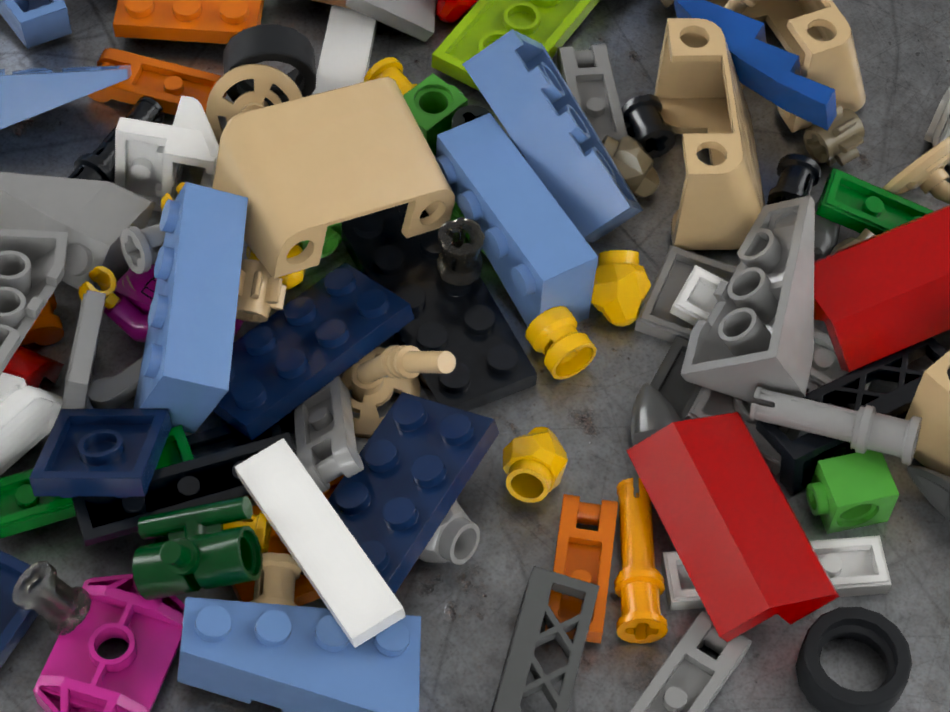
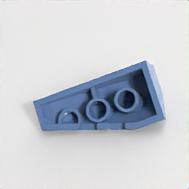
(40, 89)

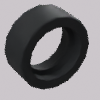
(271, 43)
(864, 627)

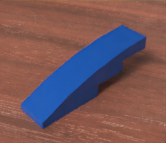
(764, 67)

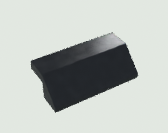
(179, 486)

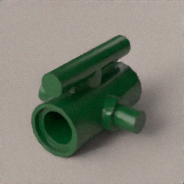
(197, 550)

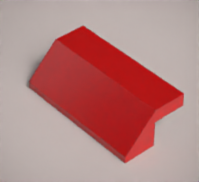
(886, 290)
(731, 524)

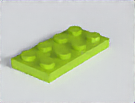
(488, 20)

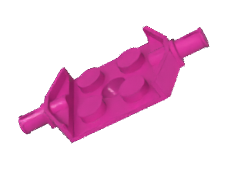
(85, 682)

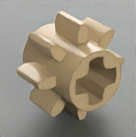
(258, 292)

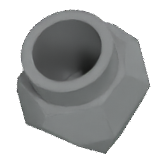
(453, 540)

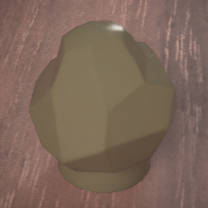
(634, 165)

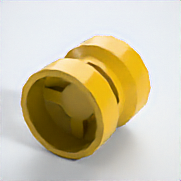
(557, 338)

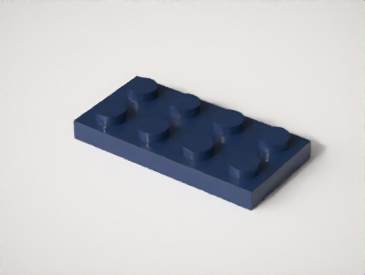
(308, 347)
(410, 480)

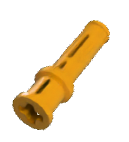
(639, 581)

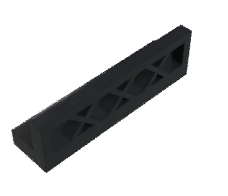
(803, 453)

